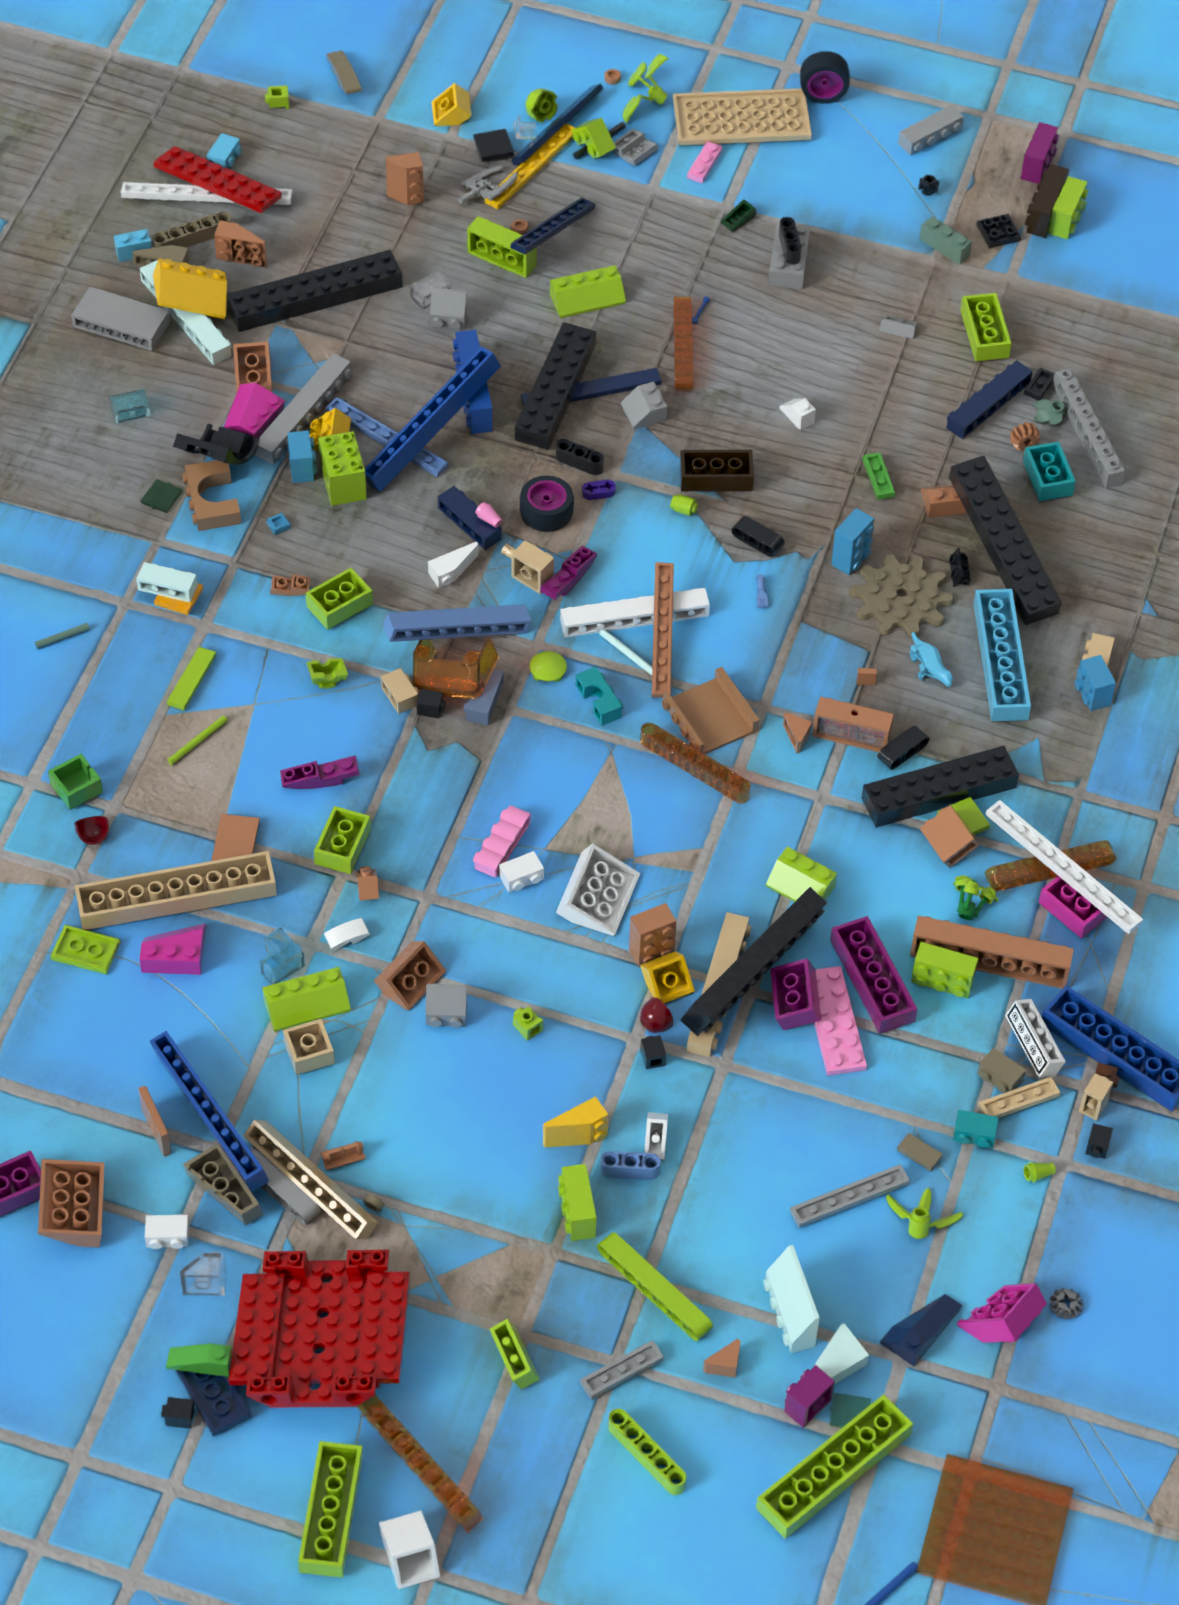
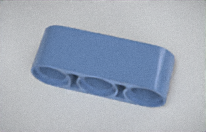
(622, 1159)

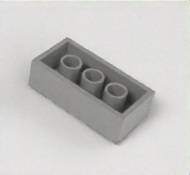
(784, 274)

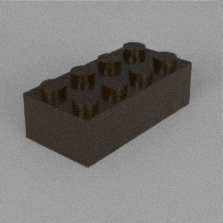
(1043, 202)
(716, 470)

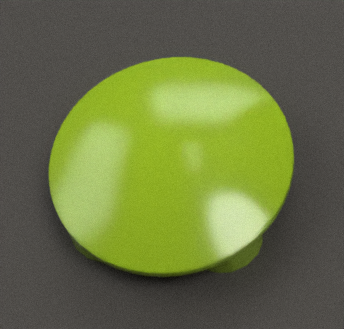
(548, 666)

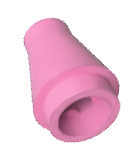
(488, 514)

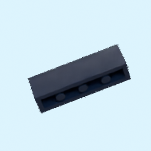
(462, 513)

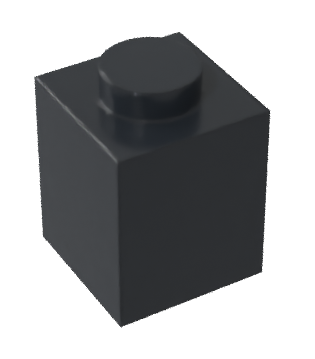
(430, 703)
(653, 1052)
(1099, 1141)
(178, 1412)

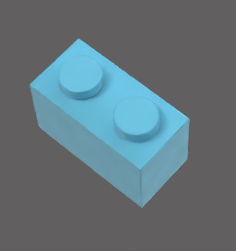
(225, 150)
(130, 242)

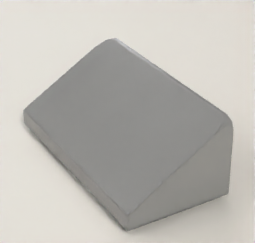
(898, 326)

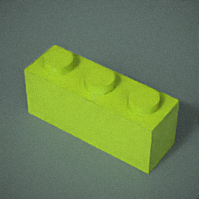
(514, 1354)

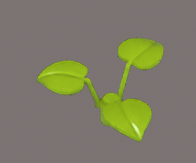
(655, 92)

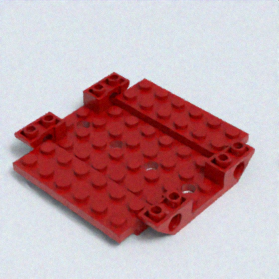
(282, 1329)

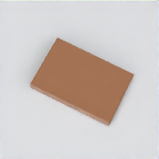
(235, 836)
(154, 1121)

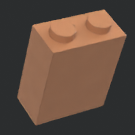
(949, 836)

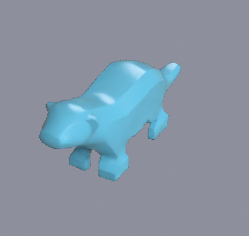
(930, 661)

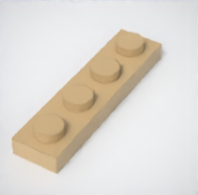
(1020, 1098)

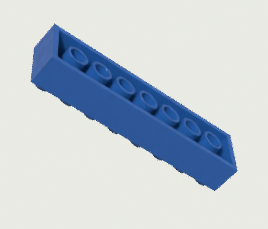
(1115, 1045)

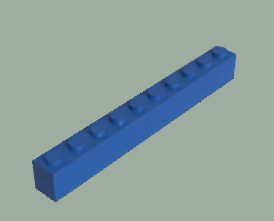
(431, 419)
(209, 1111)

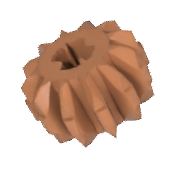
(1024, 436)

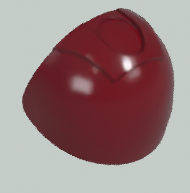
(92, 829)
(656, 1016)

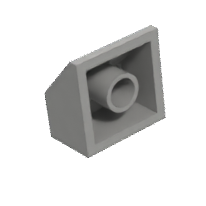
(448, 308)
(645, 406)
(446, 1005)

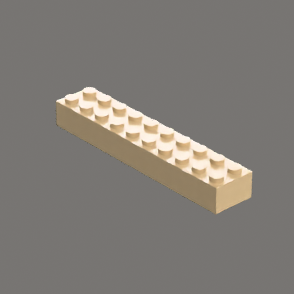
(175, 890)

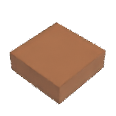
(866, 676)

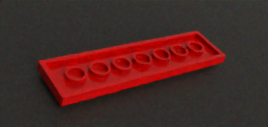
(217, 179)

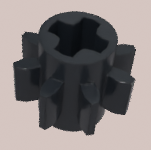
(928, 185)

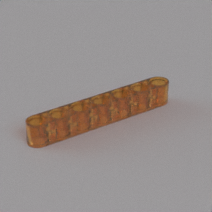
(683, 343)
(695, 763)
(1033, 870)

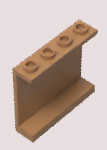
(712, 713)

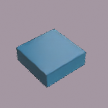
(278, 523)

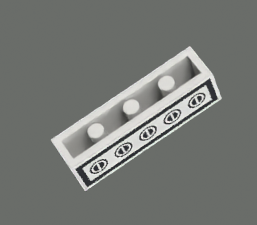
(1035, 1038)

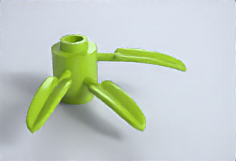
(920, 1218)

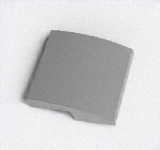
(634, 147)

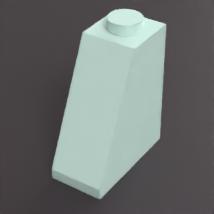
(842, 1355)

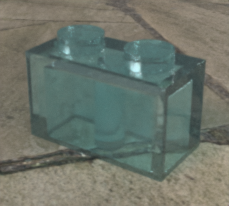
(130, 406)

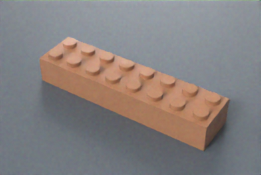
(998, 952)

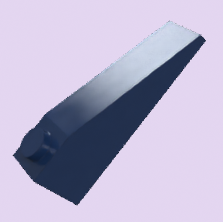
(918, 1332)

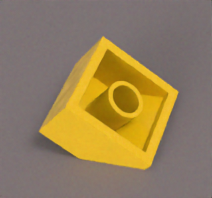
(451, 106)
(668, 977)

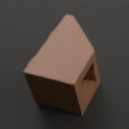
(367, 883)

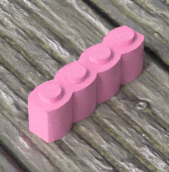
(502, 840)

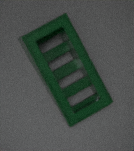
(743, 205)

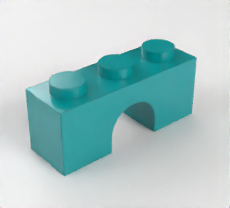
(593, 683)

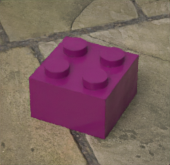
(808, 1395)

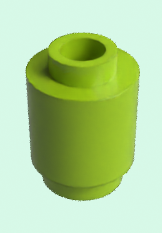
(684, 504)

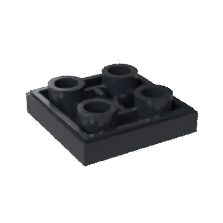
(493, 145)
(998, 230)

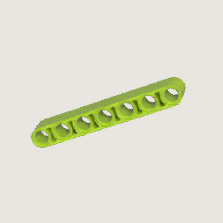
(655, 1286)

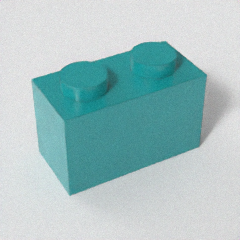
(975, 1128)

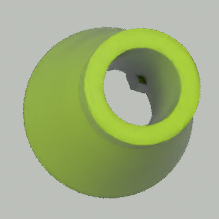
(1035, 1171)

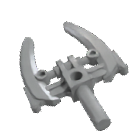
(482, 187)

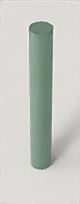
(62, 635)

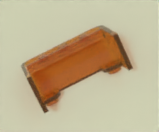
(453, 677)

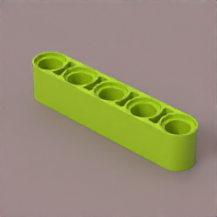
(645, 1442)

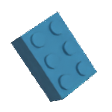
(852, 541)

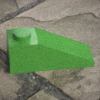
(201, 1358)

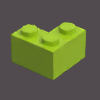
(595, 136)

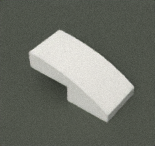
(347, 932)

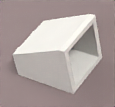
(410, 1549)

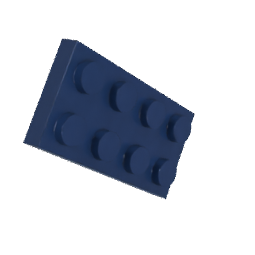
(215, 1400)

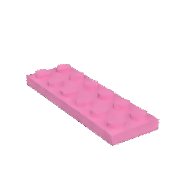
(837, 1029)

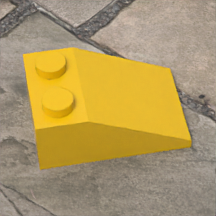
(577, 1126)

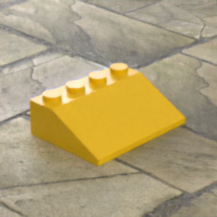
(190, 288)

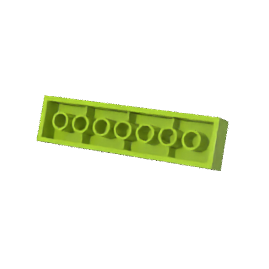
(834, 1466)

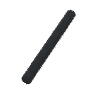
(613, 131)

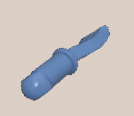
(762, 600)

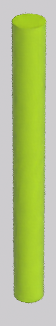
(198, 739)

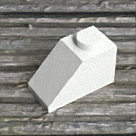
(799, 412)
(656, 1134)

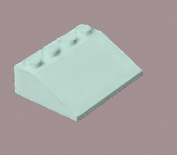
(792, 1301)

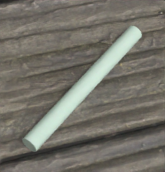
(625, 650)

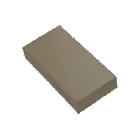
(919, 1152)

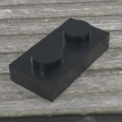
(1039, 384)

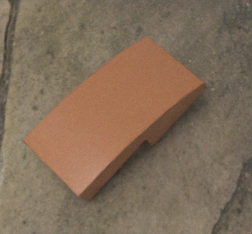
(290, 586)

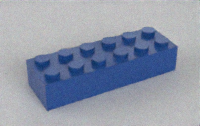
(479, 405)

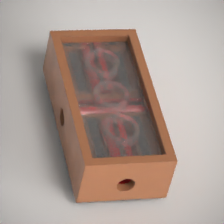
(852, 724)

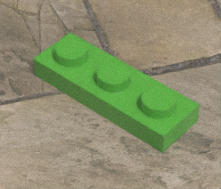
(878, 476)

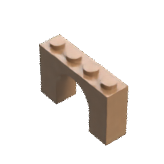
(206, 513)

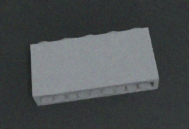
(120, 318)

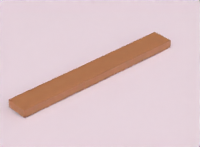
(662, 629)

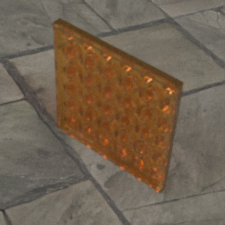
(995, 1531)

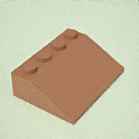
(71, 1201)

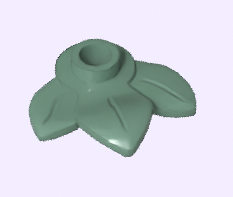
(1049, 411)

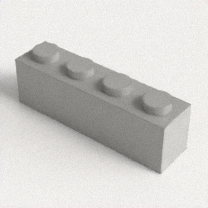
(930, 130)

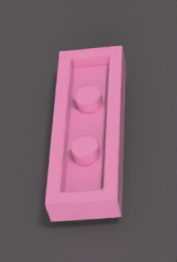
(704, 162)

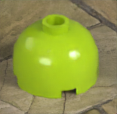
(541, 104)

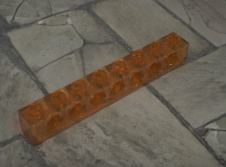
(420, 1463)

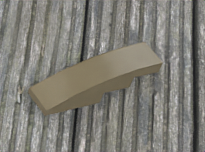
(344, 72)

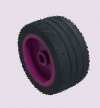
(824, 77)
(546, 503)

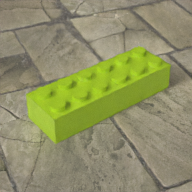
(330, 1509)

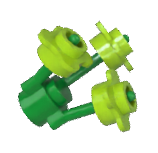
(966, 909)

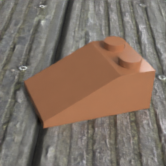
(253, 364)

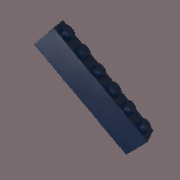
(989, 399)

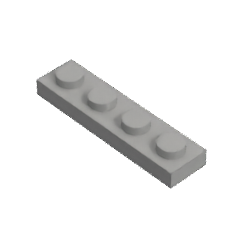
(621, 1369)

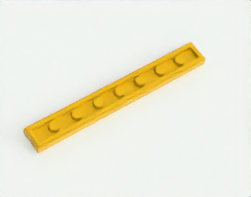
(534, 164)

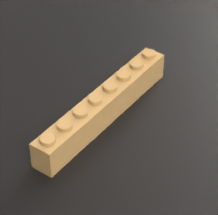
(727, 951)
(311, 1179)

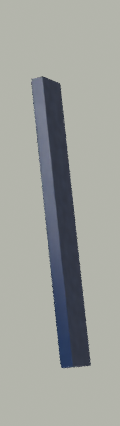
(557, 124)
(552, 226)
(610, 385)

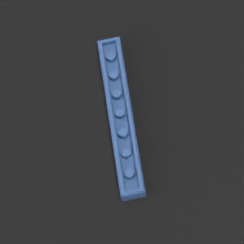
(384, 434)

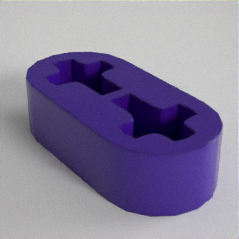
(598, 489)

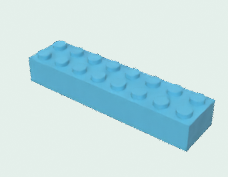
(1001, 655)

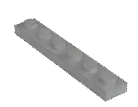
(849, 1196)

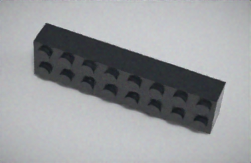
(555, 386)
(939, 786)

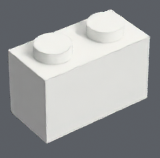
(521, 872)
(166, 1231)

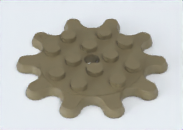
(893, 611)

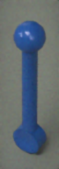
(695, 319)

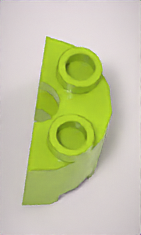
(328, 673)

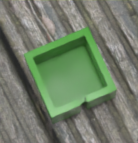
(75, 781)

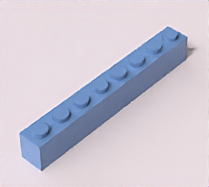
(456, 623)

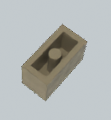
(1001, 1071)

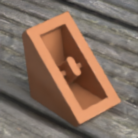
(797, 730)
(724, 1361)

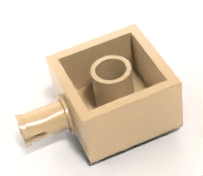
(530, 564)

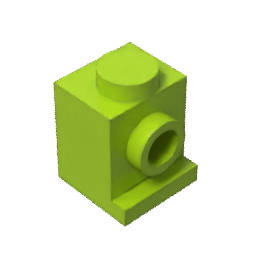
(277, 97)
(527, 1022)

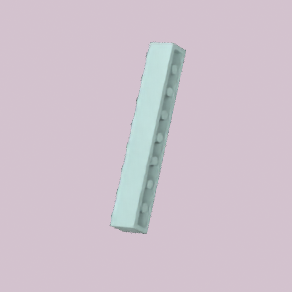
(195, 325)

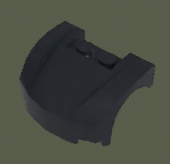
(223, 445)

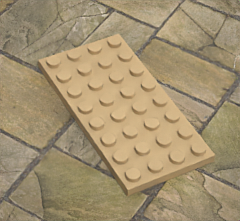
(741, 116)

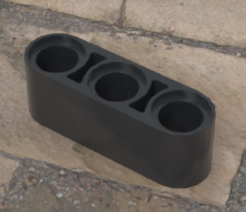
(790, 240)
(579, 457)
(757, 536)
(903, 747)

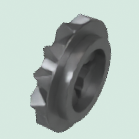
(1060, 1309)

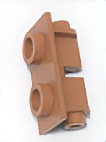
(343, 1155)

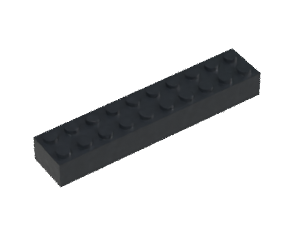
(314, 290)
(1005, 540)
(754, 962)

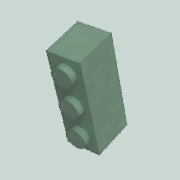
(945, 240)

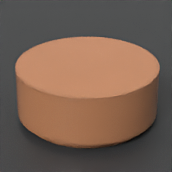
(612, 76)
(519, 226)

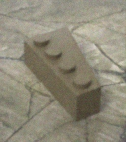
(221, 1180)

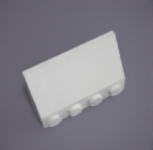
(598, 891)

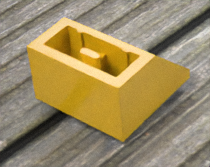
(329, 424)

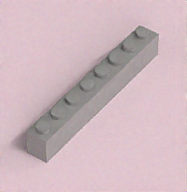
(303, 407)

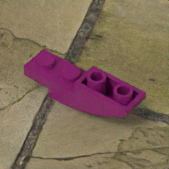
(570, 573)
(319, 776)

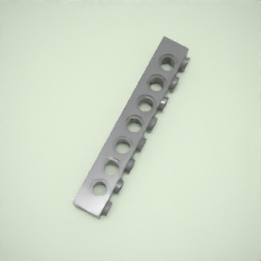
(1088, 428)

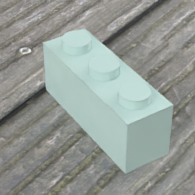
(167, 582)

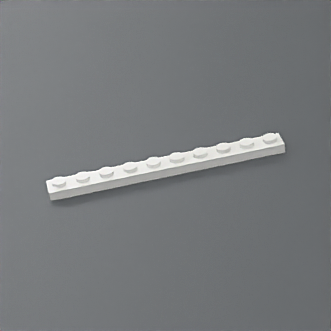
(182, 193)
(1064, 867)

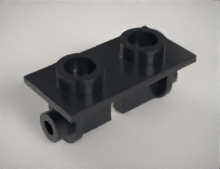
(959, 566)

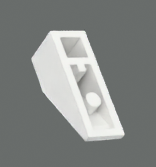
(451, 565)

